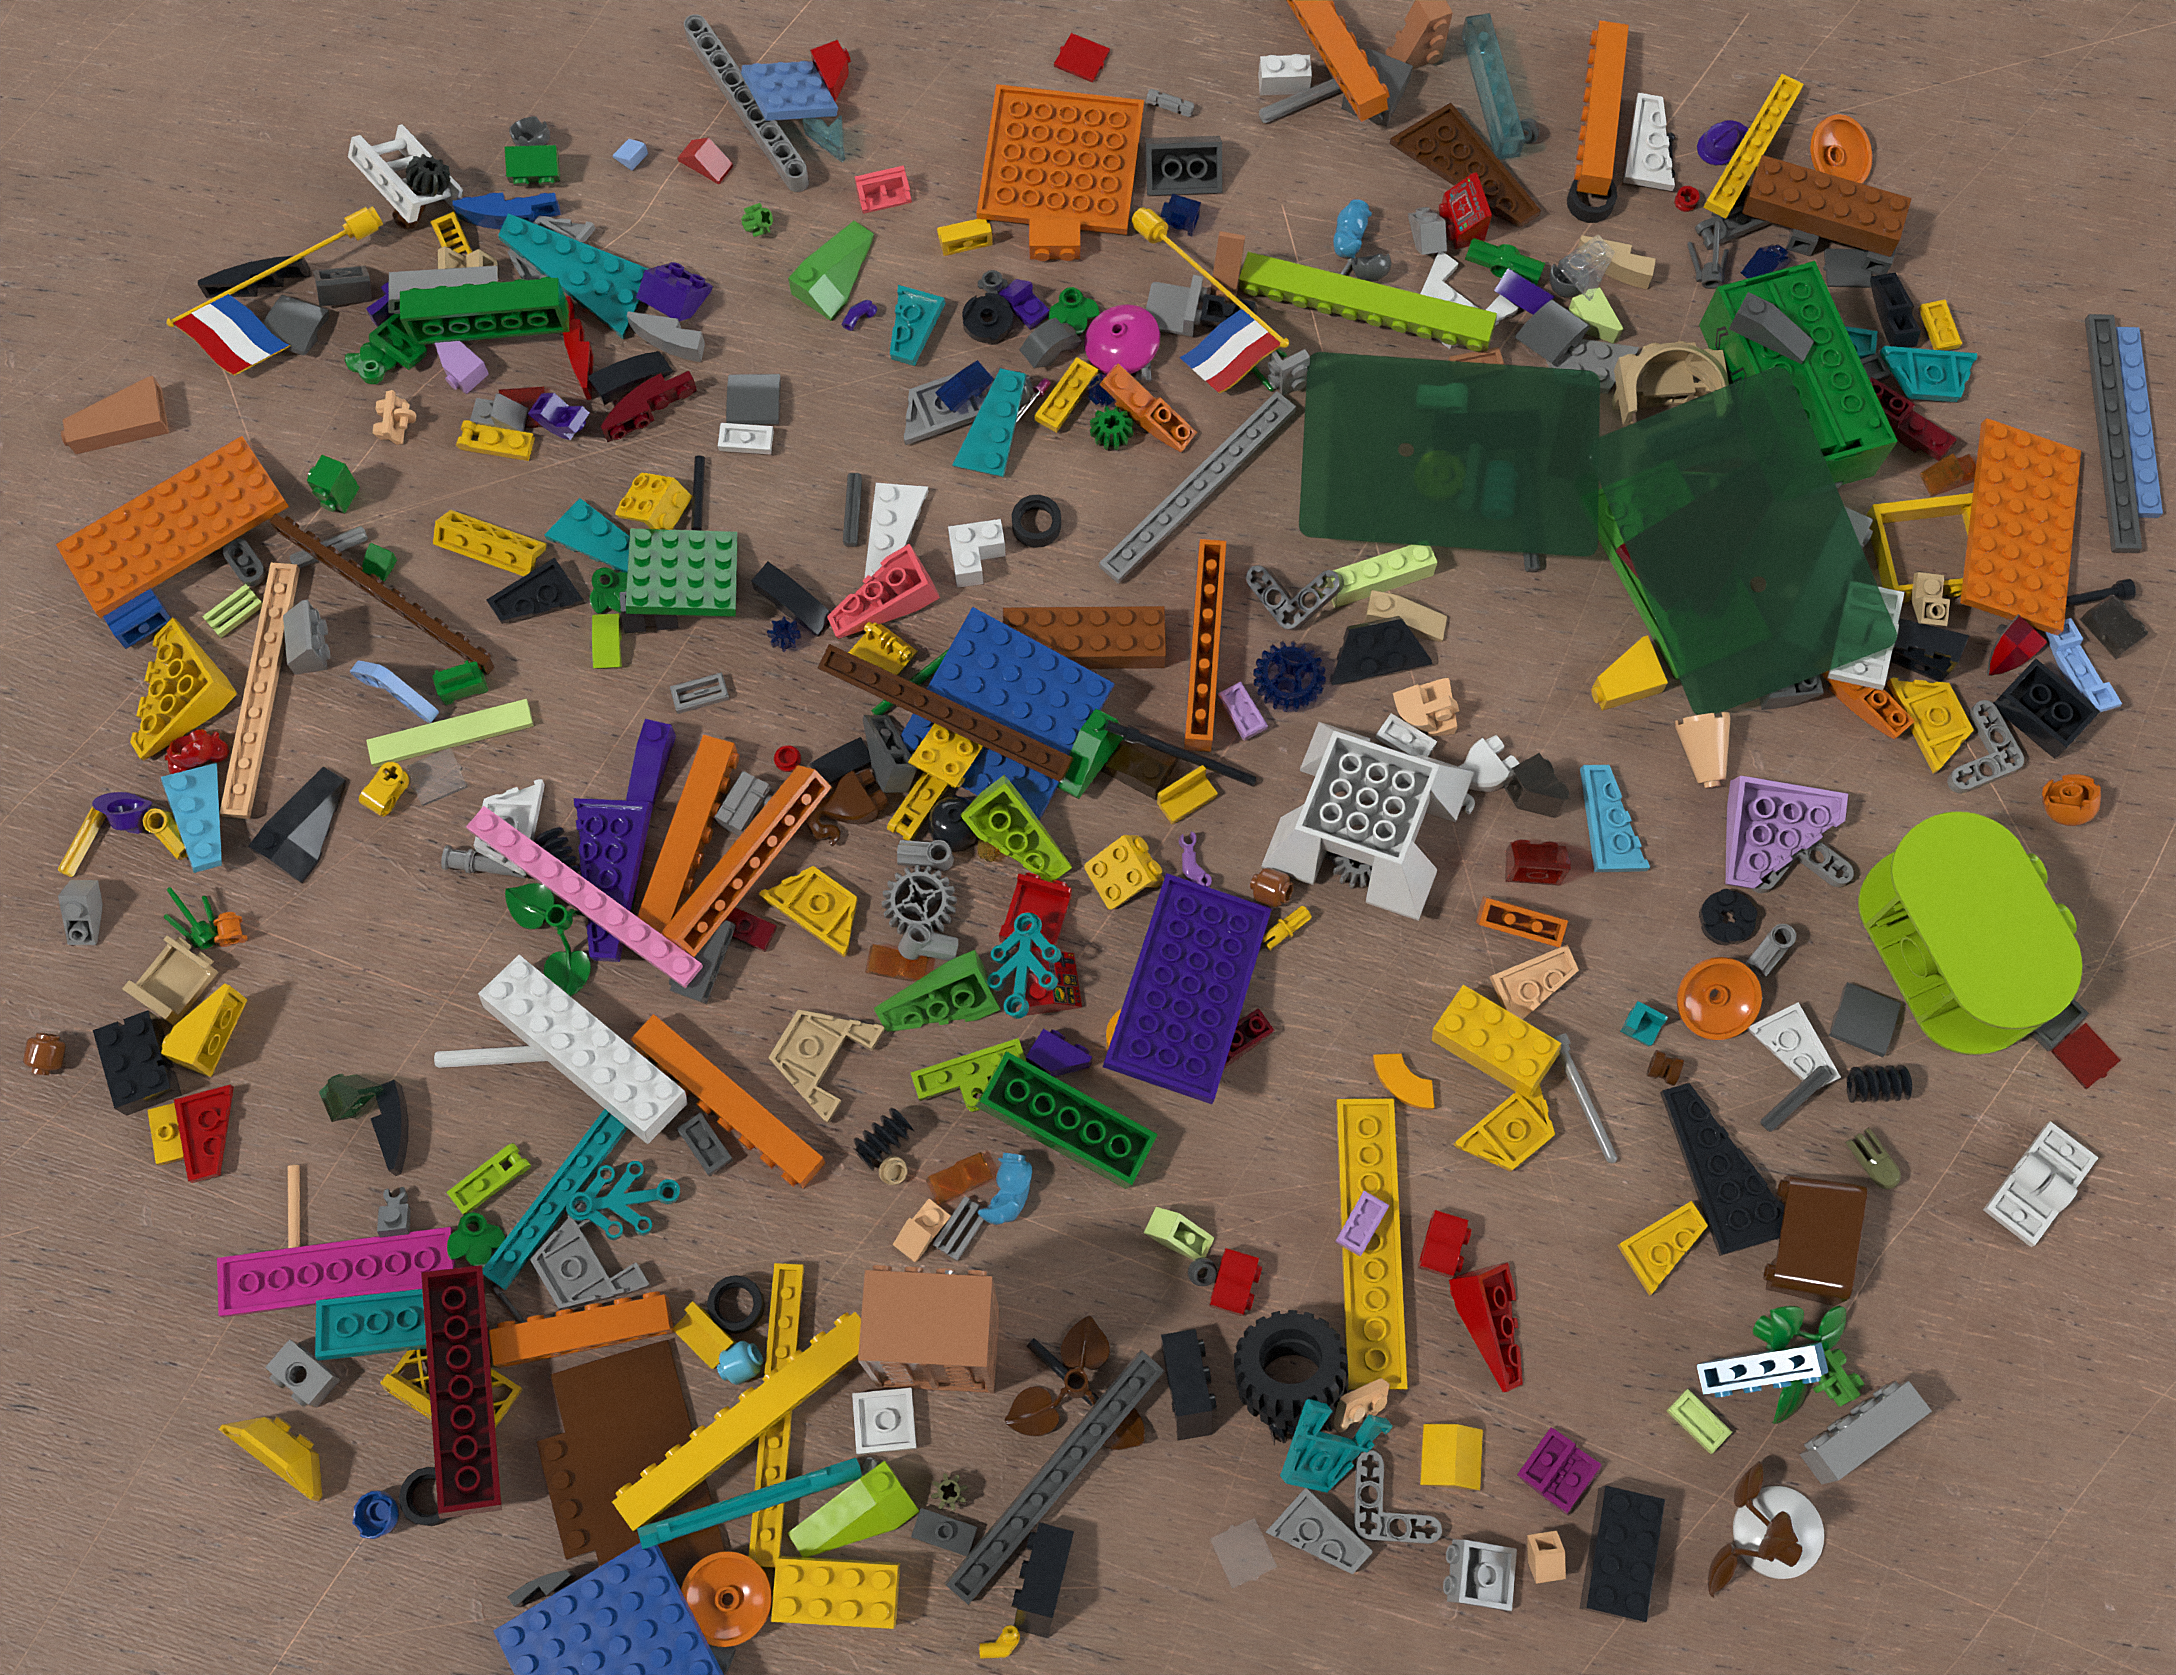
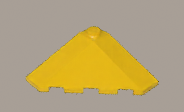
(182, 691)

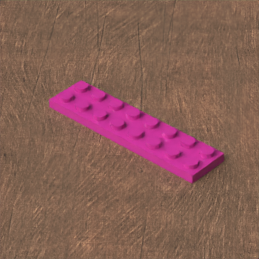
(328, 1271)

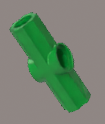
(1504, 257)

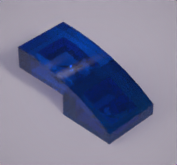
(963, 385)

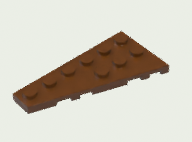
(1454, 151)

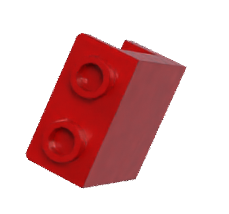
(1042, 898)

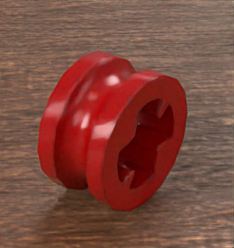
(1693, 195)

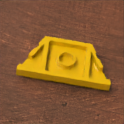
(1938, 718)
(817, 906)
(1510, 1131)

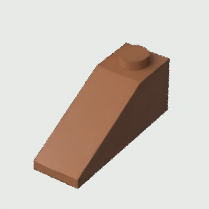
(1228, 263)

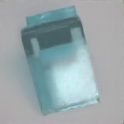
(829, 138)

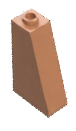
(118, 419)

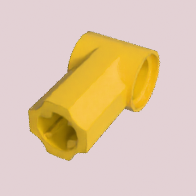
(168, 833)

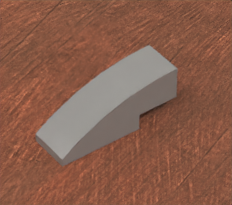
(667, 335)

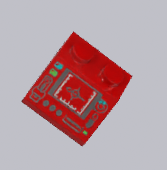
(1465, 212)

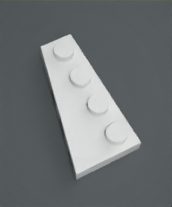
(1648, 150)
(892, 520)

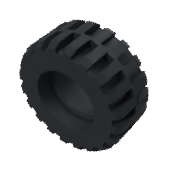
(1285, 1336)

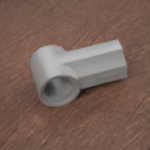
(922, 853)
(919, 941)
(1771, 951)

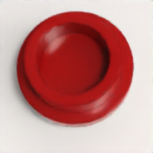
(787, 758)

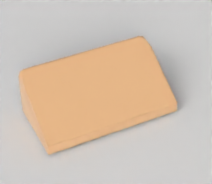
(1436, 690)

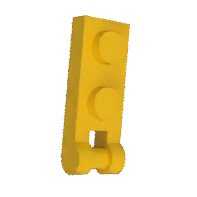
(495, 441)
(917, 806)

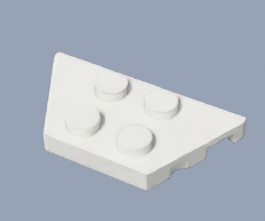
(518, 809)

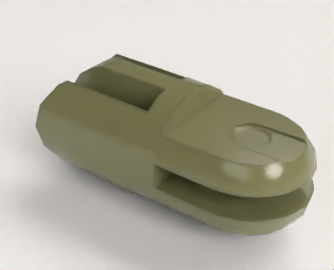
(1879, 1167)

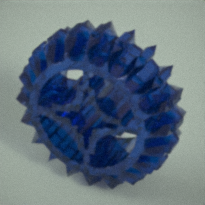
(1273, 687)

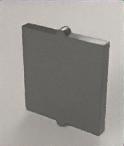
(1844, 268)

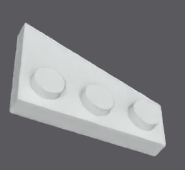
(1794, 1042)

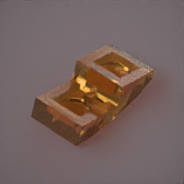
(891, 964)
(959, 1178)

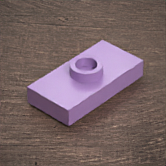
(1242, 711)
(1362, 1223)

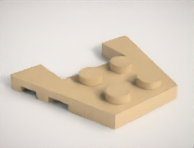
(809, 1049)

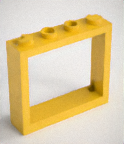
(1907, 511)

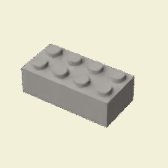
(1865, 1432)

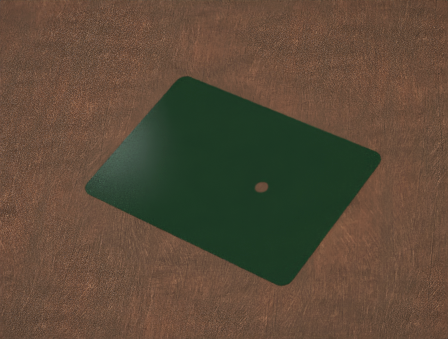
(1491, 462)
(1731, 496)

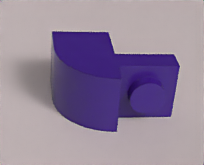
(557, 416)

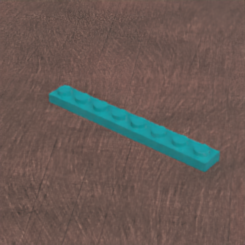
(552, 1201)

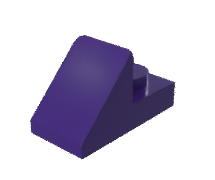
(1025, 303)

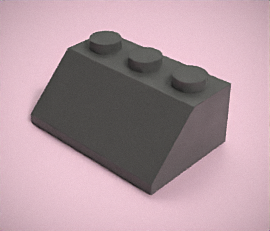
(1183, 165)

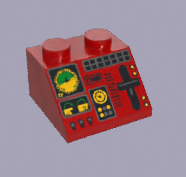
(1064, 995)

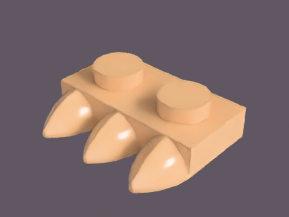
(1360, 1403)

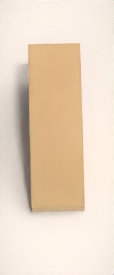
(1627, 267)

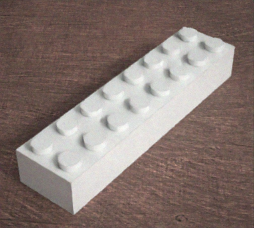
(583, 1049)

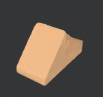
(921, 1230)

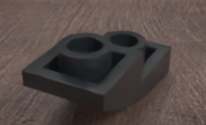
(842, 760)

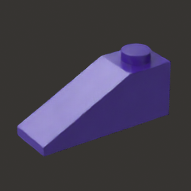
(650, 761)

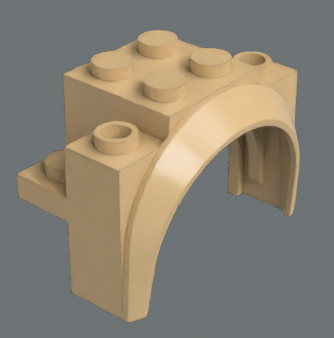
(1665, 376)

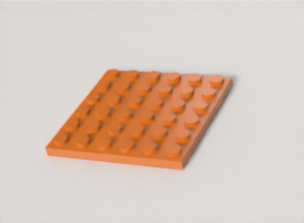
(1060, 158)

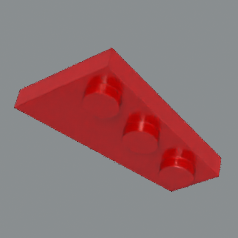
(203, 1131)

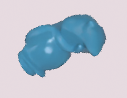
(1350, 228)
(1014, 1184)

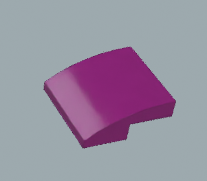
(1559, 1471)

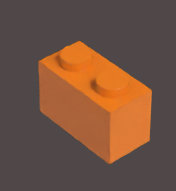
(1054, 239)

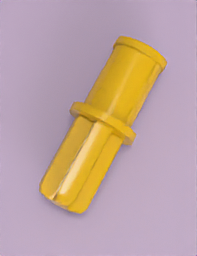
(1286, 927)

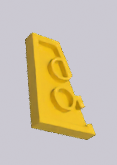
(1661, 1245)

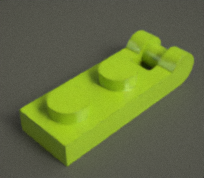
(488, 1179)

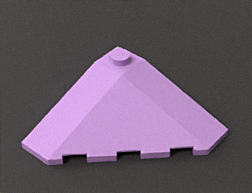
(1772, 823)

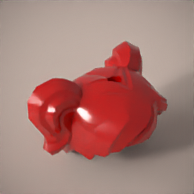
(195, 750)

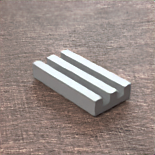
(702, 702)
(974, 1207)

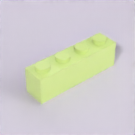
(1384, 573)

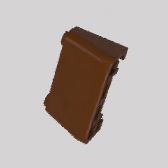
(1817, 1239)

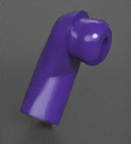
(856, 311)

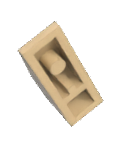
(1420, 620)

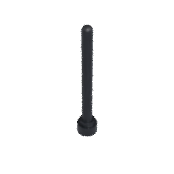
(2122, 590)

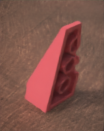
(890, 593)

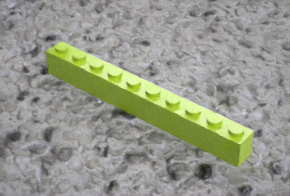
(1367, 301)

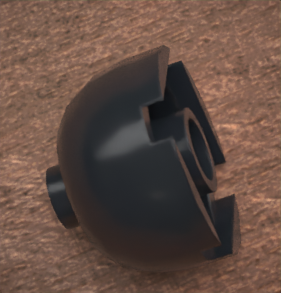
(948, 825)

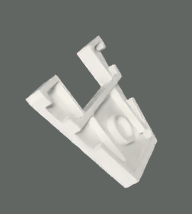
(1436, 288)

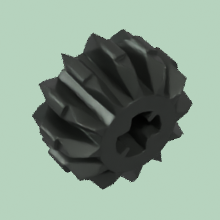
(428, 175)

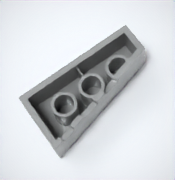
(429, 279)

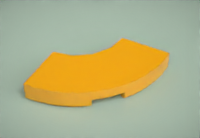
(1402, 1083)

